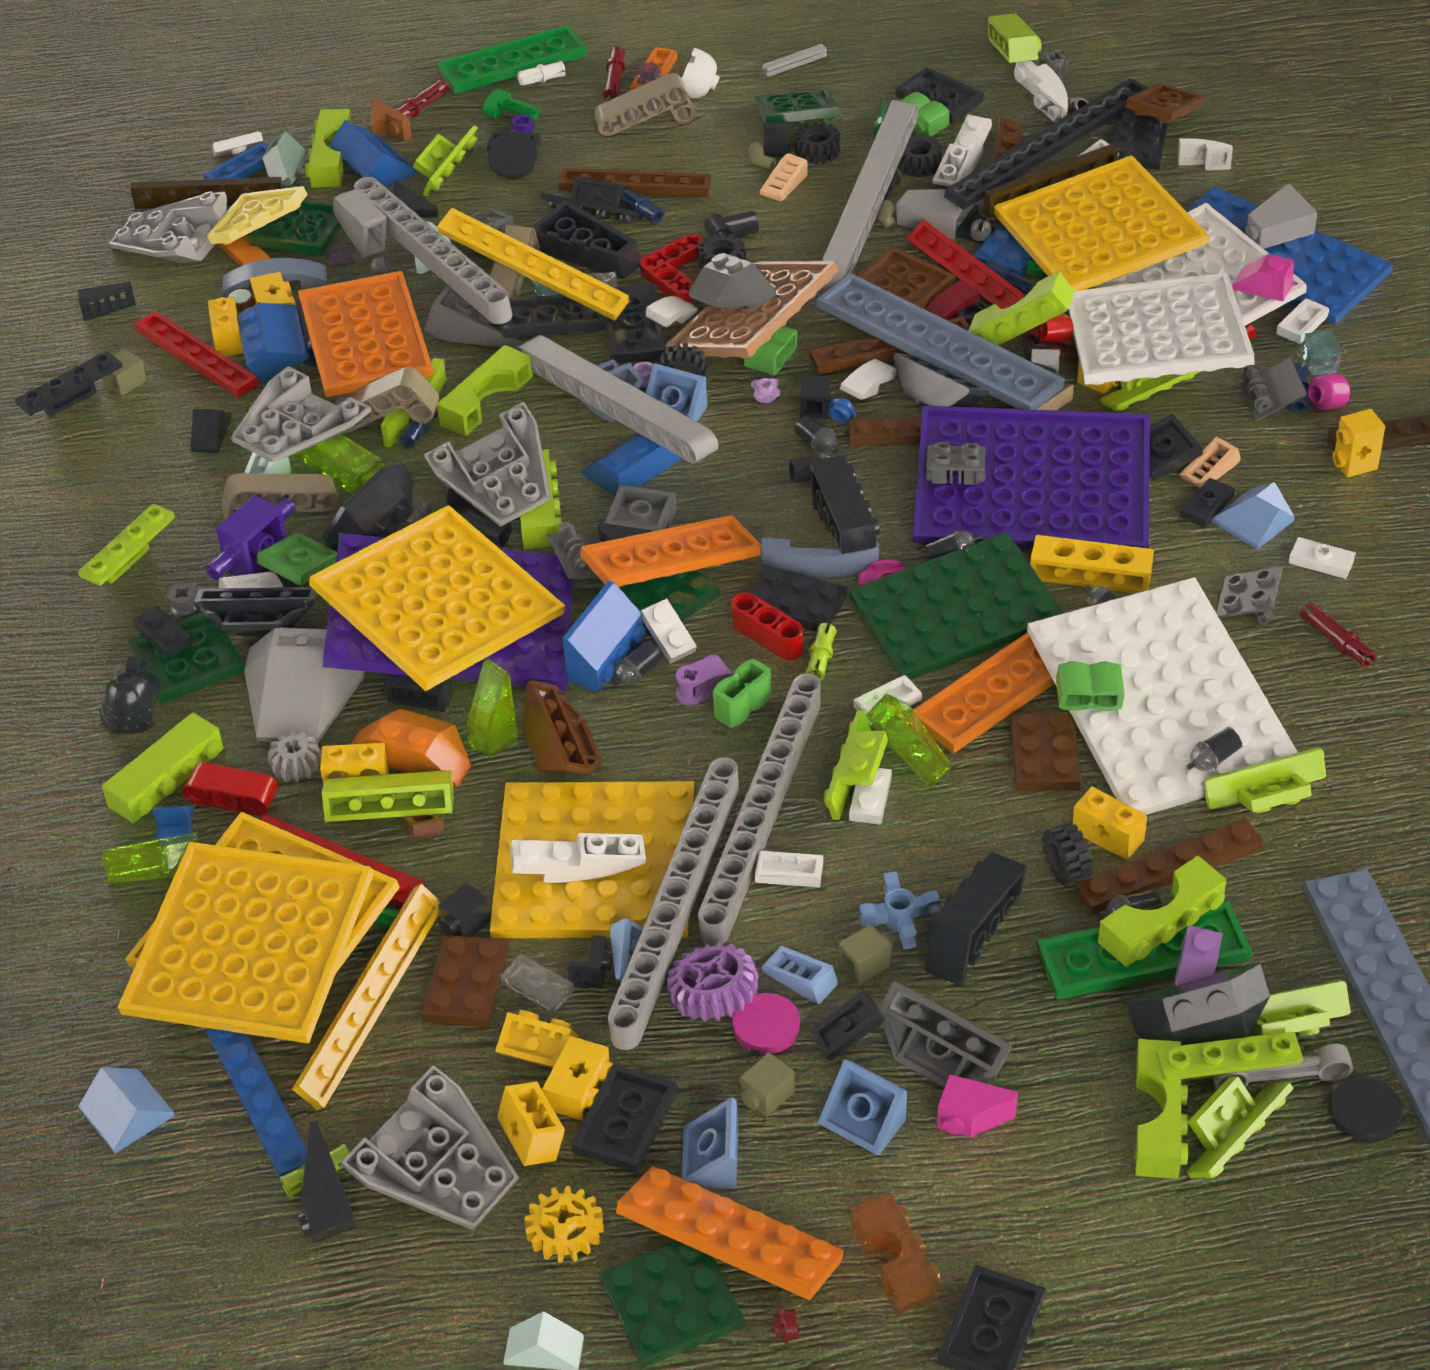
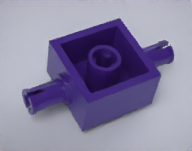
(248, 532)

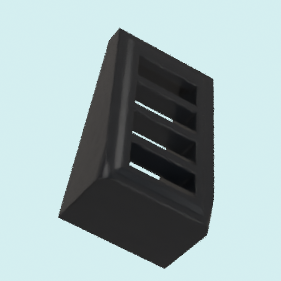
(99, 309)
(433, 699)

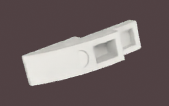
(1046, 86)
(964, 153)
(587, 858)

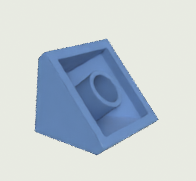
(1256, 515)

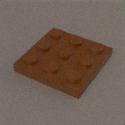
(907, 277)

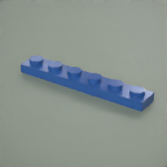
(259, 1100)

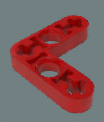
(659, 266)

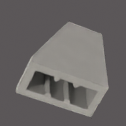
(933, 208)
(1281, 219)
(361, 222)

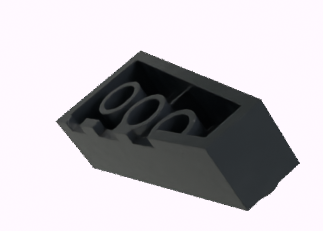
(586, 241)
(842, 505)
(972, 916)

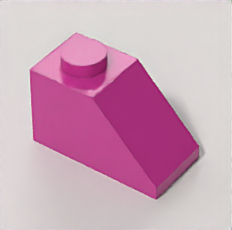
(1266, 277)
(974, 1107)

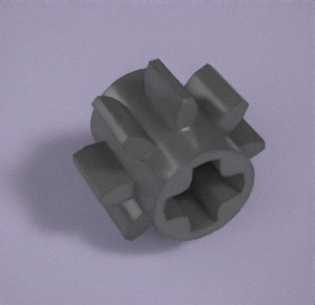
(1057, 63)

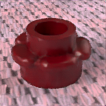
(786, 1325)

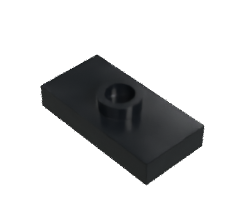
(1207, 502)

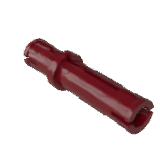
(615, 68)
(435, 91)
(1346, 642)

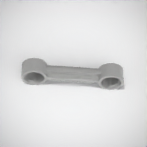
(1329, 1062)

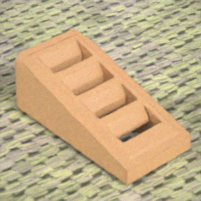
(787, 176)
(1217, 447)

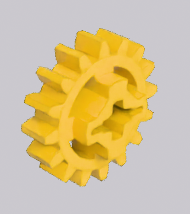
(564, 1224)

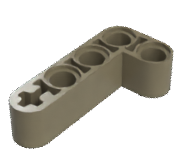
(615, 114)
(506, 277)
(398, 390)
(306, 491)

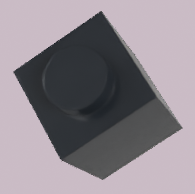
(815, 396)
(464, 912)

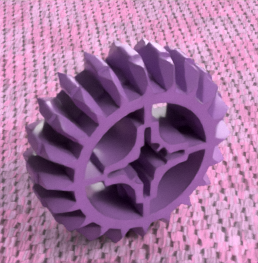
(712, 982)

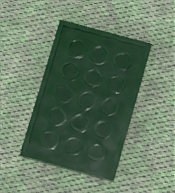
(954, 606)

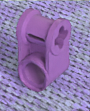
(701, 678)

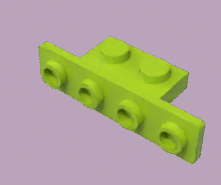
(440, 157)
(1141, 389)
(126, 547)
(857, 763)
(1267, 783)
(1303, 1009)
(1229, 1056)
(1230, 1120)

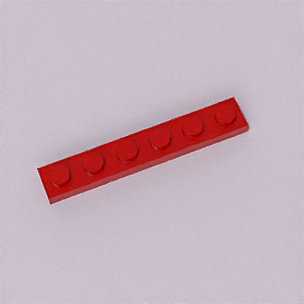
(963, 265)
(196, 354)
(404, 880)

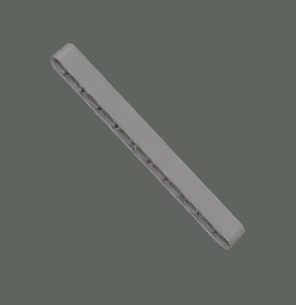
(870, 190)
(438, 253)
(620, 400)
(759, 810)
(673, 905)

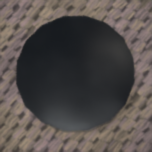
(513, 155)
(1366, 1109)

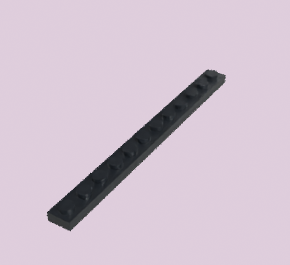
(1042, 145)

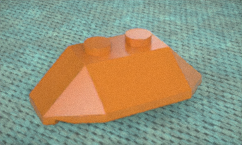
(418, 743)

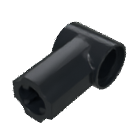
(737, 225)
(491, 530)

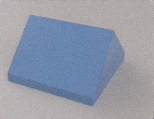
(679, 390)
(123, 1106)
(864, 1108)
(712, 1148)

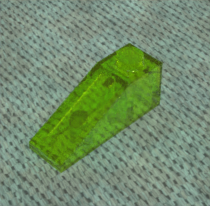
(492, 712)
(909, 738)
(147, 859)

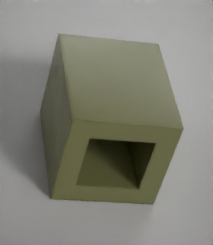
(127, 377)
(865, 954)
(767, 1085)

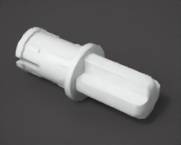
(541, 73)

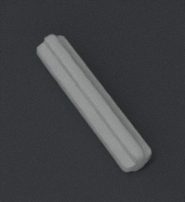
(794, 60)

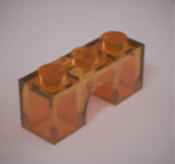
(885, 1227)

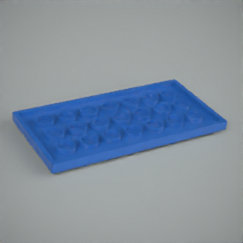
(1332, 270)

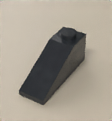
(1041, 353)
(323, 1197)

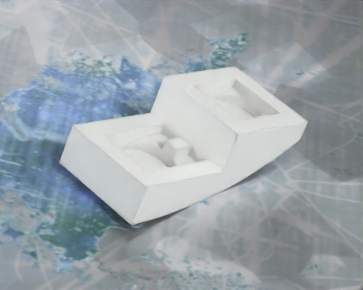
(1209, 153)
(670, 310)
(866, 379)

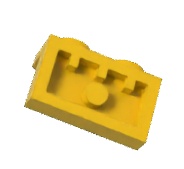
(533, 1040)

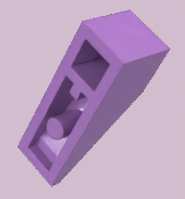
(1197, 955)

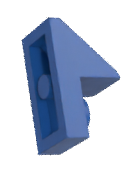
(173, 821)

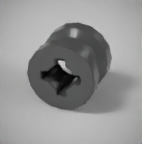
(182, 599)

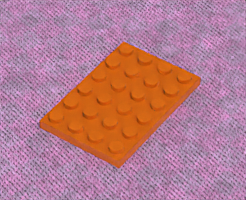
(363, 331)

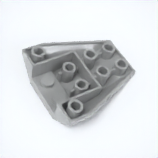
(173, 230)
(293, 419)
(501, 471)
(292, 687)
(435, 1155)

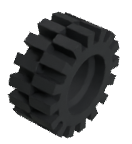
(817, 142)
(921, 156)
(720, 245)
(685, 357)
(1067, 853)

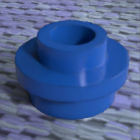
(841, 410)

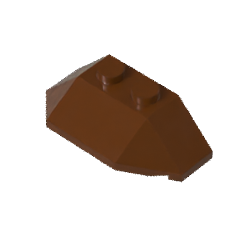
(557, 732)

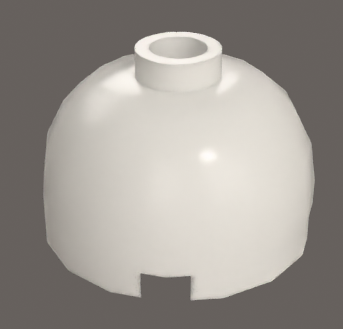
(700, 74)

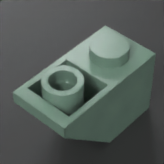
(284, 158)

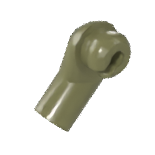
(757, 157)
(885, 213)

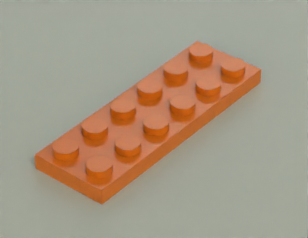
(670, 551)
(985, 695)
(730, 1232)

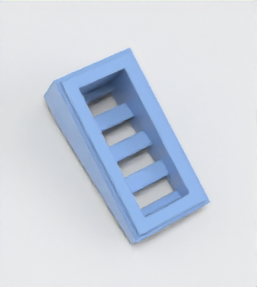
(624, 939)
(815, 987)

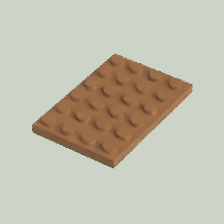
(744, 330)

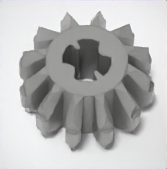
(294, 756)

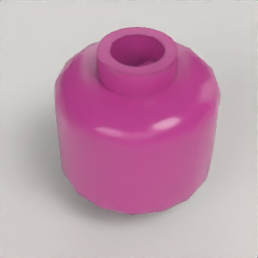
(1328, 392)

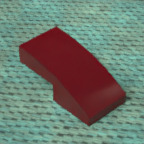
(953, 300)

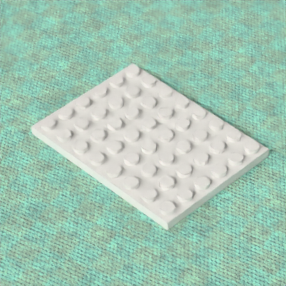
(1178, 687)

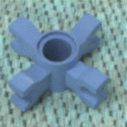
(899, 910)

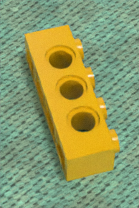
(1092, 564)

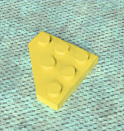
(255, 211)

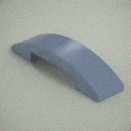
(308, 272)
(815, 561)

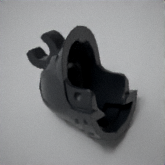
(129, 698)

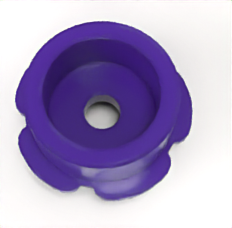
(522, 124)

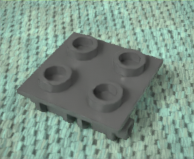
(1272, 388)
(966, 458)
(568, 547)
(1250, 593)

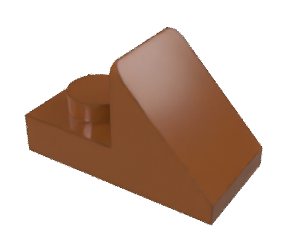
(388, 120)

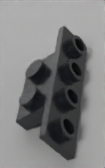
(596, 196)
(69, 387)

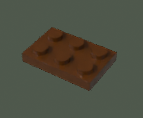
(1164, 102)
(1045, 751)
(465, 981)

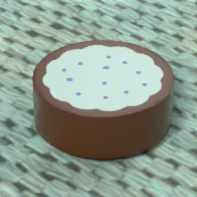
(243, 298)

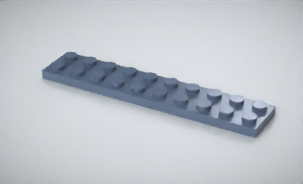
(940, 343)
(1381, 975)

